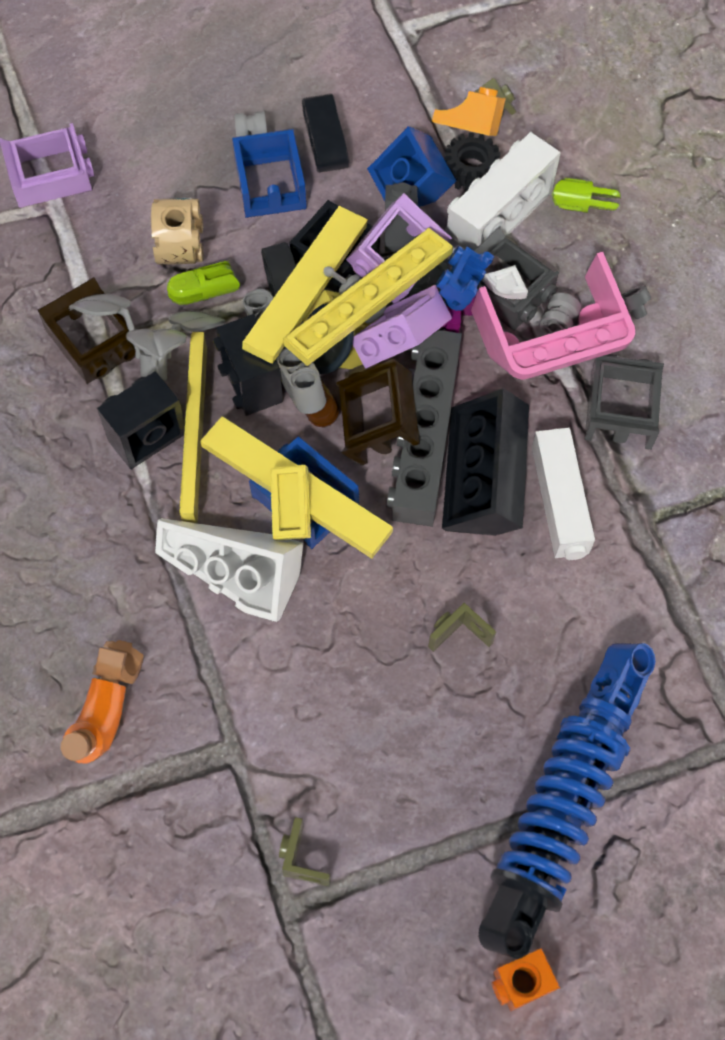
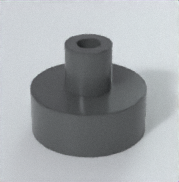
(635, 300)

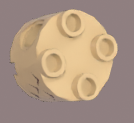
(177, 231)

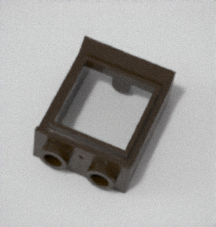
(100, 359)
(403, 410)

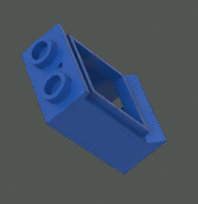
(267, 149)
(303, 454)

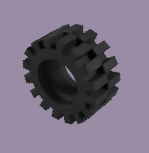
(470, 149)

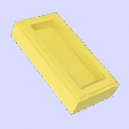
(290, 502)

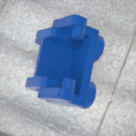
(461, 282)

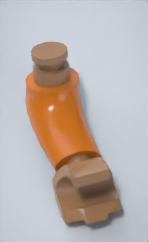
(104, 703)

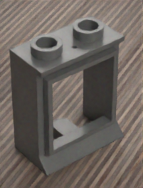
(543, 287)
(629, 370)

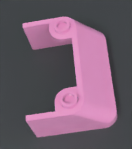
(600, 330)

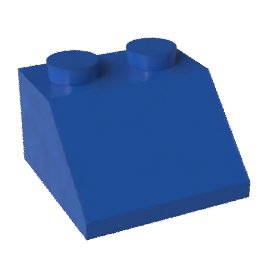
(414, 161)

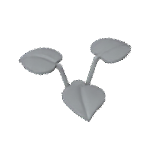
(151, 346)

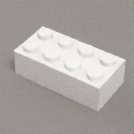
(504, 193)

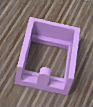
(53, 184)
(365, 259)
(402, 327)

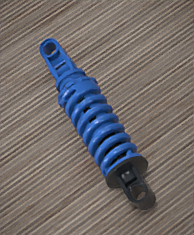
(565, 793)

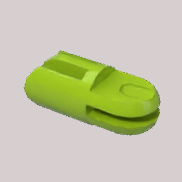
(576, 196)
(202, 283)

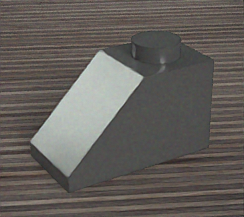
(395, 233)

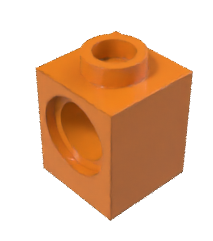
(538, 969)

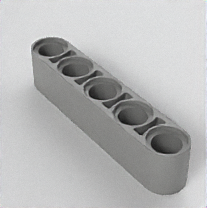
(299, 380)

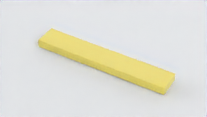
(304, 284)
(367, 296)
(193, 428)
(327, 505)

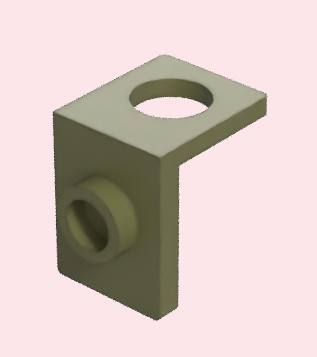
(449, 623)
(288, 851)

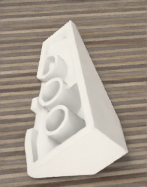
(234, 562)

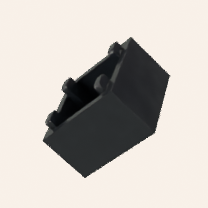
(252, 378)

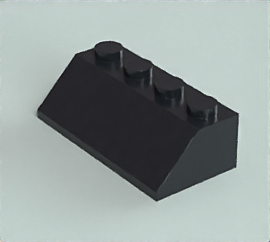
(486, 465)

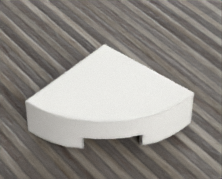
(506, 283)

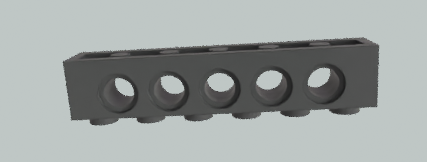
(419, 504)

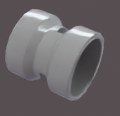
(250, 125)
(561, 313)

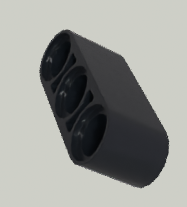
(325, 133)

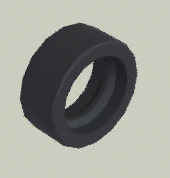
(278, 265)

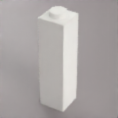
(563, 494)

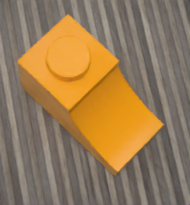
(478, 113)

